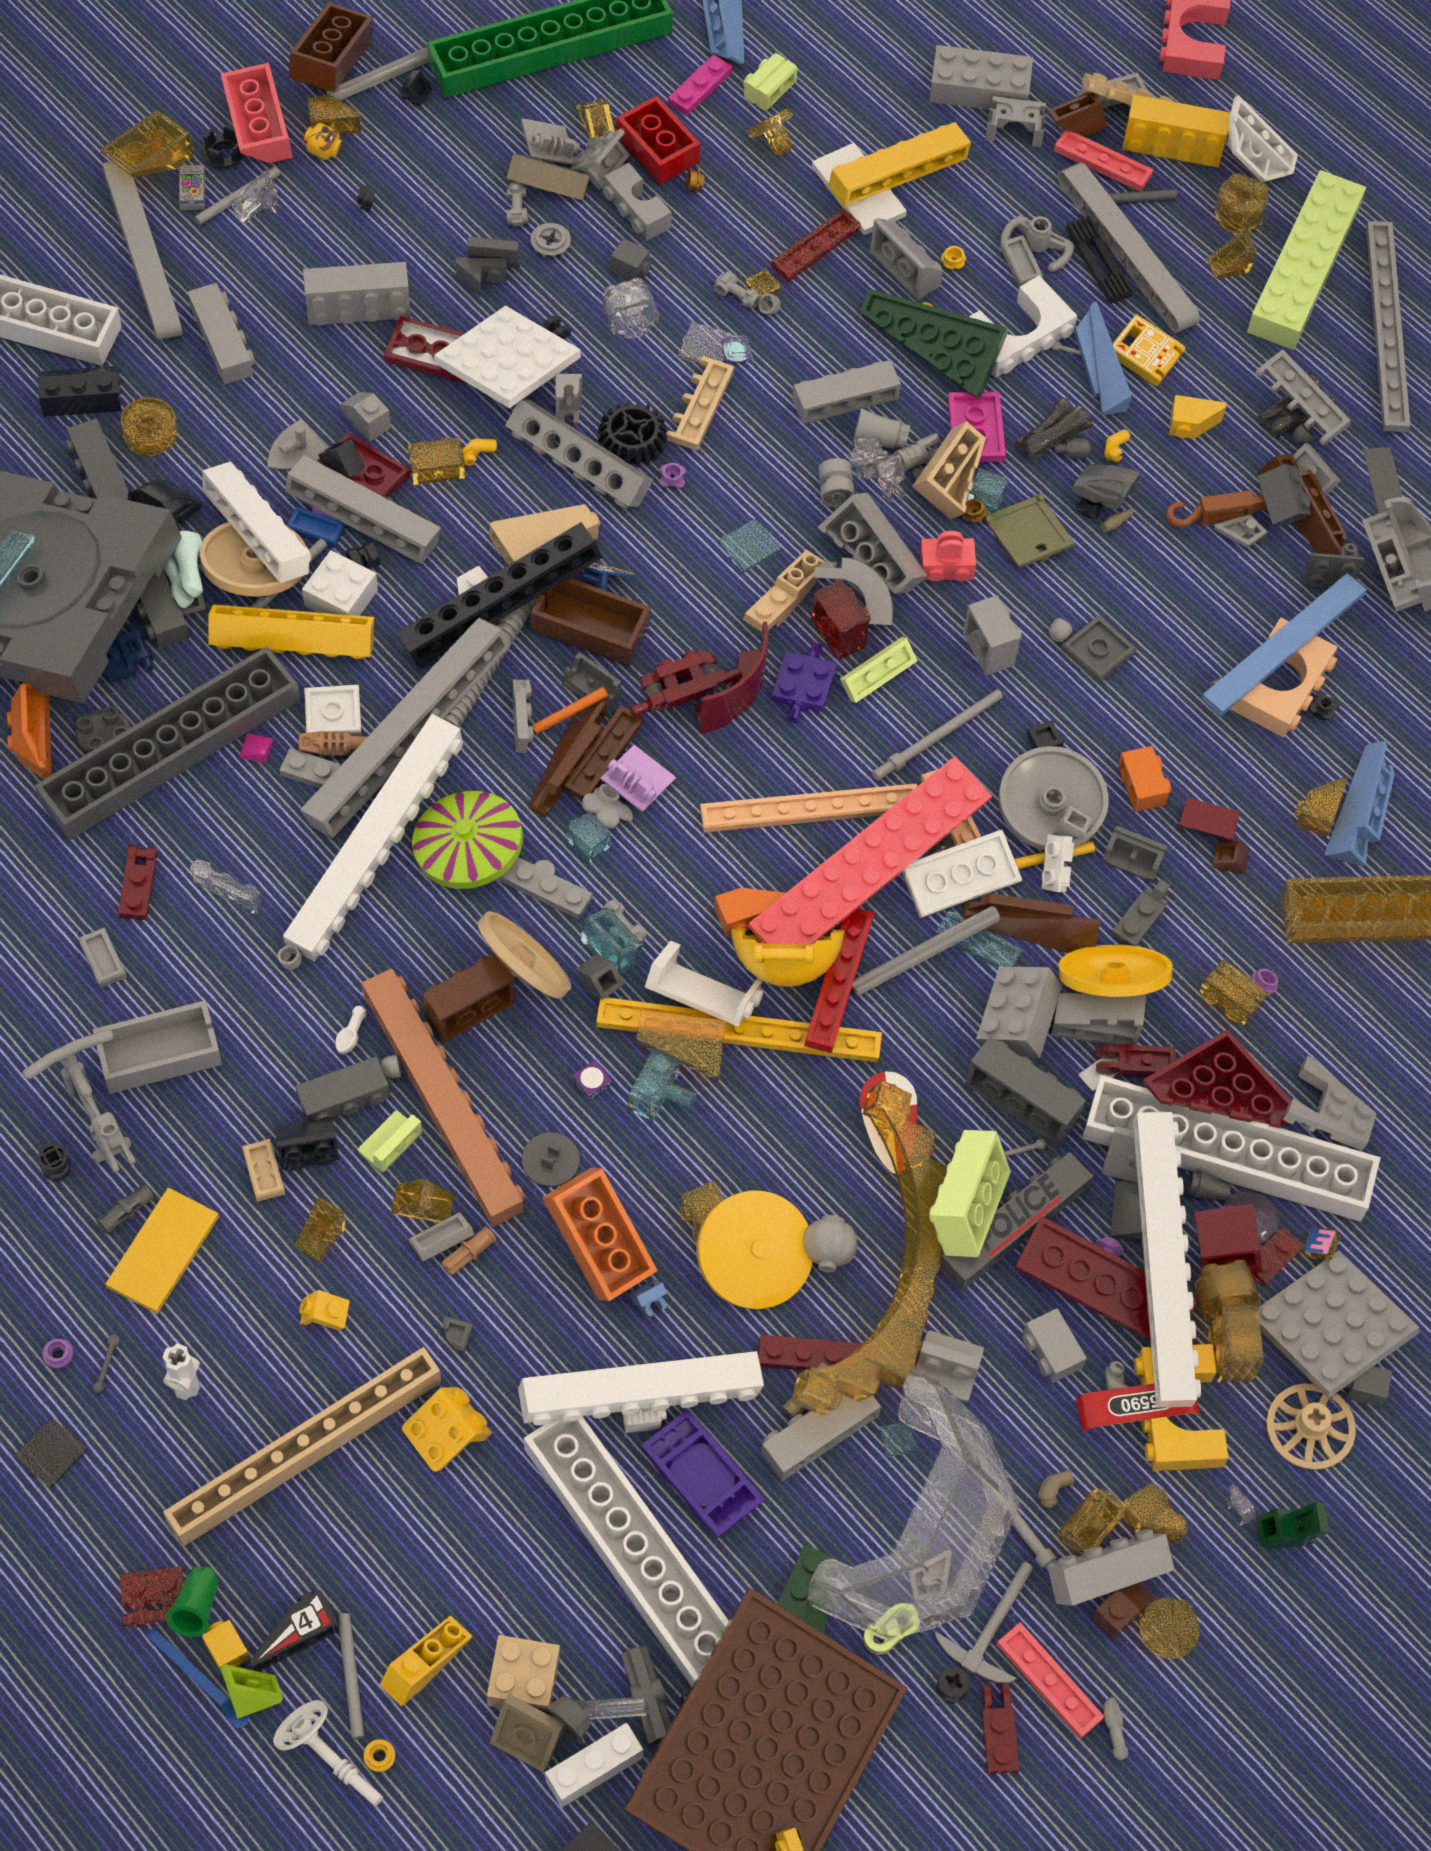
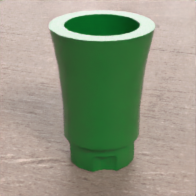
(193, 1605)

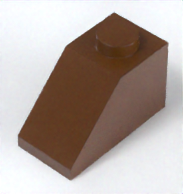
(1080, 115)
(1122, 1609)

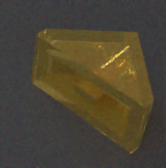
(596, 116)
(1233, 257)
(422, 1201)
(321, 1229)

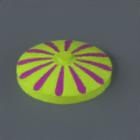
(467, 839)

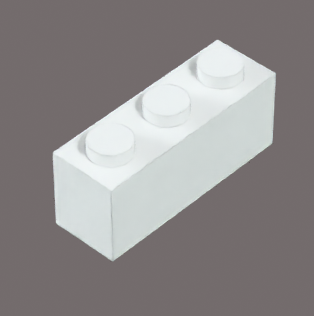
(594, 1765)

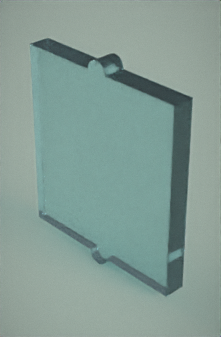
(749, 545)

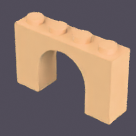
(1281, 709)

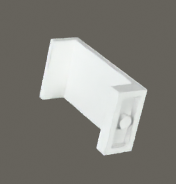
(700, 991)

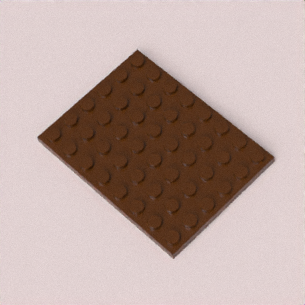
(765, 1737)

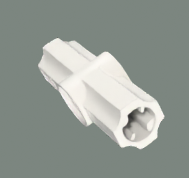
(181, 1371)

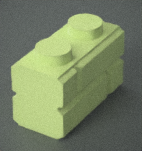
(770, 81)

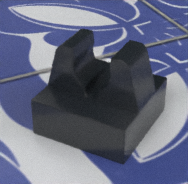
(415, 88)

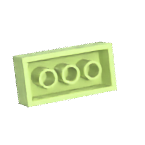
(970, 1193)

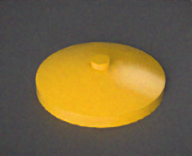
(1115, 970)
(754, 1250)

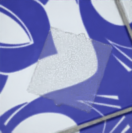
(702, 342)

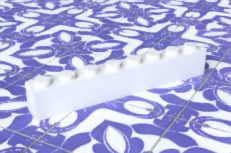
(640, 1387)

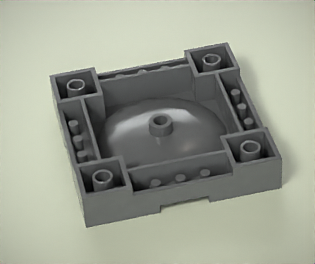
(75, 581)

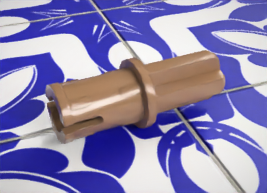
(468, 1251)

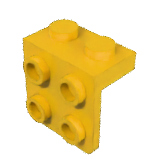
(445, 1427)

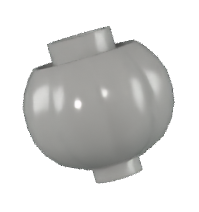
(830, 1242)

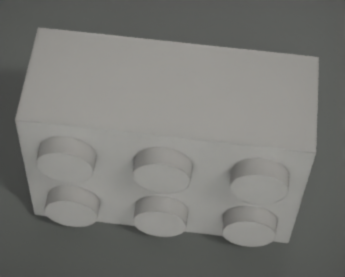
(1021, 1009)

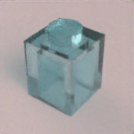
(989, 489)
(588, 836)

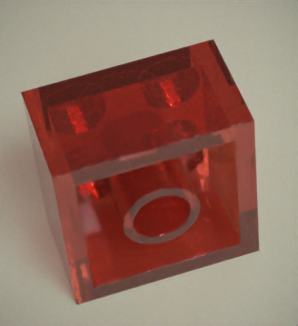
(840, 619)

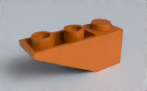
(741, 906)

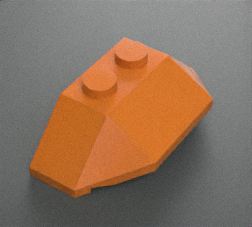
(31, 729)

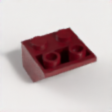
(1228, 1236)

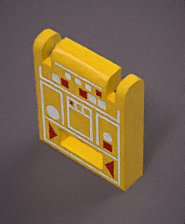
(1151, 352)

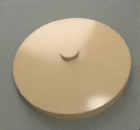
(235, 566)
(523, 955)

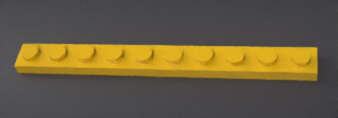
(752, 1032)

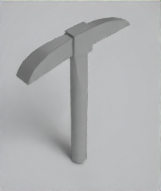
(973, 1659)

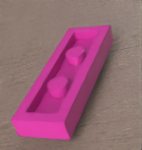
(700, 85)

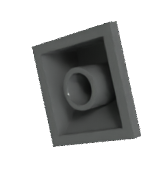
(1126, 1212)

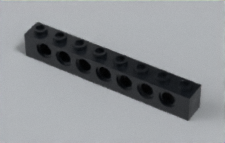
(501, 593)

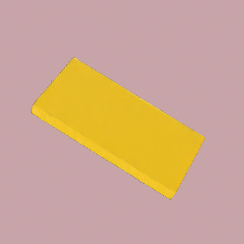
(162, 1250)

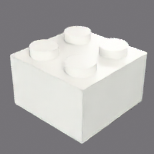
(339, 587)

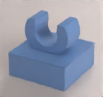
(647, 1294)

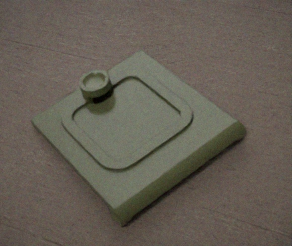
(1027, 526)

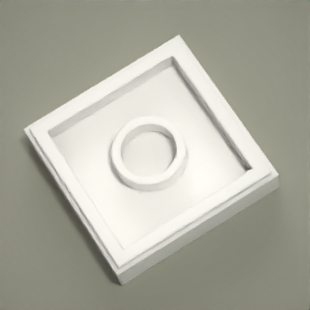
(333, 709)

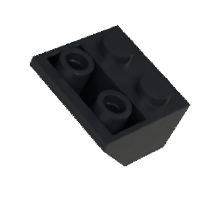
(306, 1144)

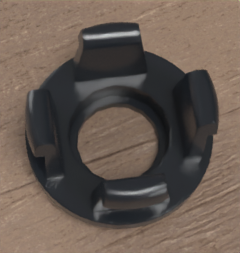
(216, 142)

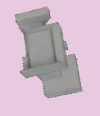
(1015, 110)

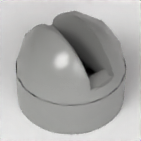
(765, 307)
(1060, 630)
(286, 957)
(391, 1066)

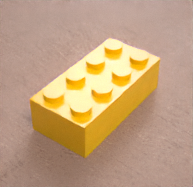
(1176, 131)

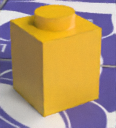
(225, 1645)

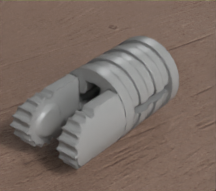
(916, 454)

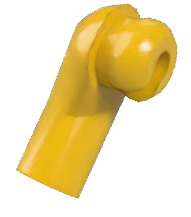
(1112, 445)
(476, 446)

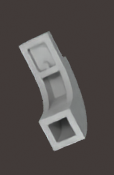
(872, 585)

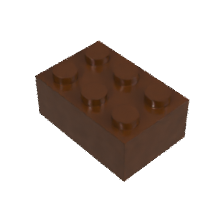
(469, 998)

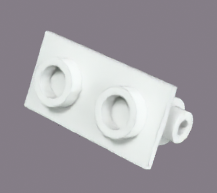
(1055, 874)

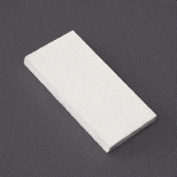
(882, 205)
(961, 873)

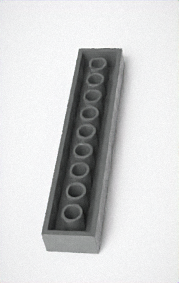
(167, 743)

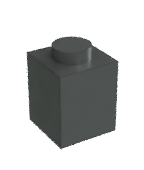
(630, 260)
(599, 976)
(1371, 1387)

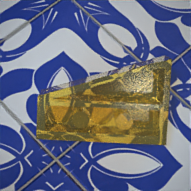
(690, 1039)

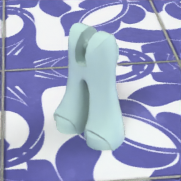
(183, 569)

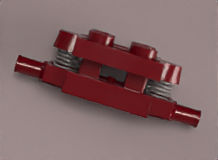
(670, 672)

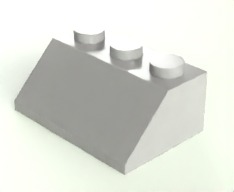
(905, 258)

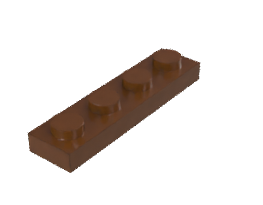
(606, 747)

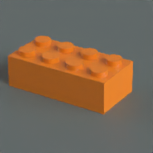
(599, 1234)

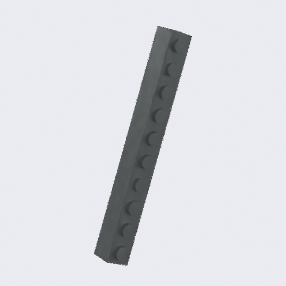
(103, 476)

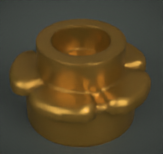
(694, 180)
(973, 506)

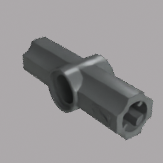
(645, 1684)

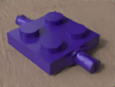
(804, 682)

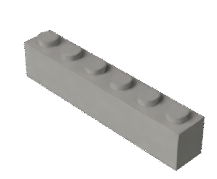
(362, 509)

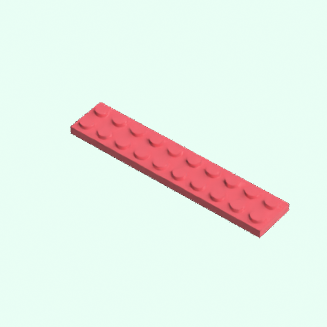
(873, 858)

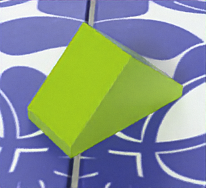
(251, 1689)

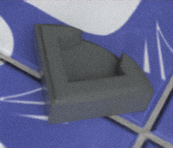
(457, 1333)

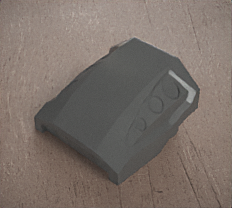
(1106, 484)

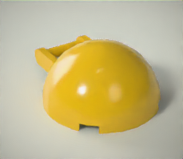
(787, 963)

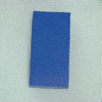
(316, 527)

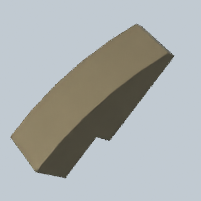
(548, 176)

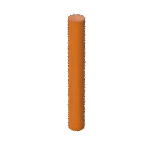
(570, 710)

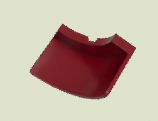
(721, 708)

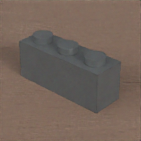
(343, 1091)

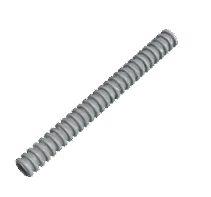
(510, 626)

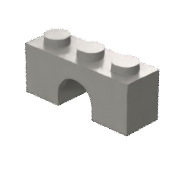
(646, 216)

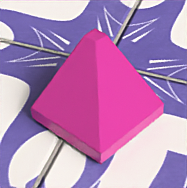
(256, 748)

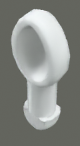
(348, 1037)

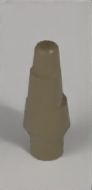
(1116, 520)

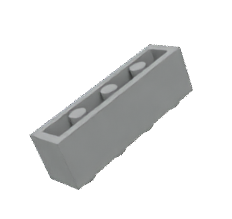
(220, 333)
(846, 391)
(815, 1434)
(1110, 1568)

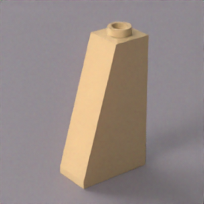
(525, 533)

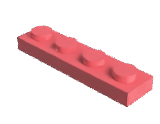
(1103, 160)
(1050, 1680)

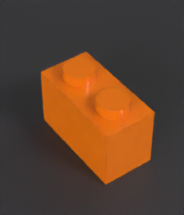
(1144, 778)

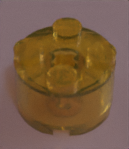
(1241, 203)
(1225, 1286)

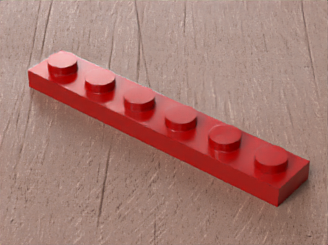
(839, 982)

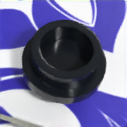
(365, 197)

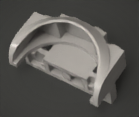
(1403, 552)

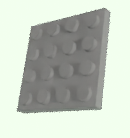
(1335, 1324)

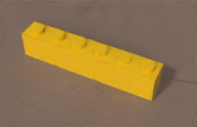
(899, 164)
(291, 631)

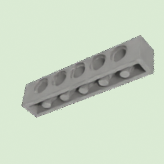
(634, 482)

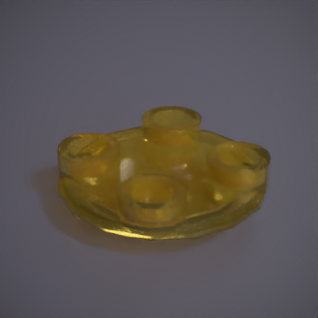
(1169, 1627)

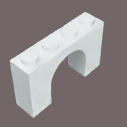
(1053, 322)

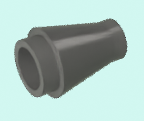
(1204, 1186)

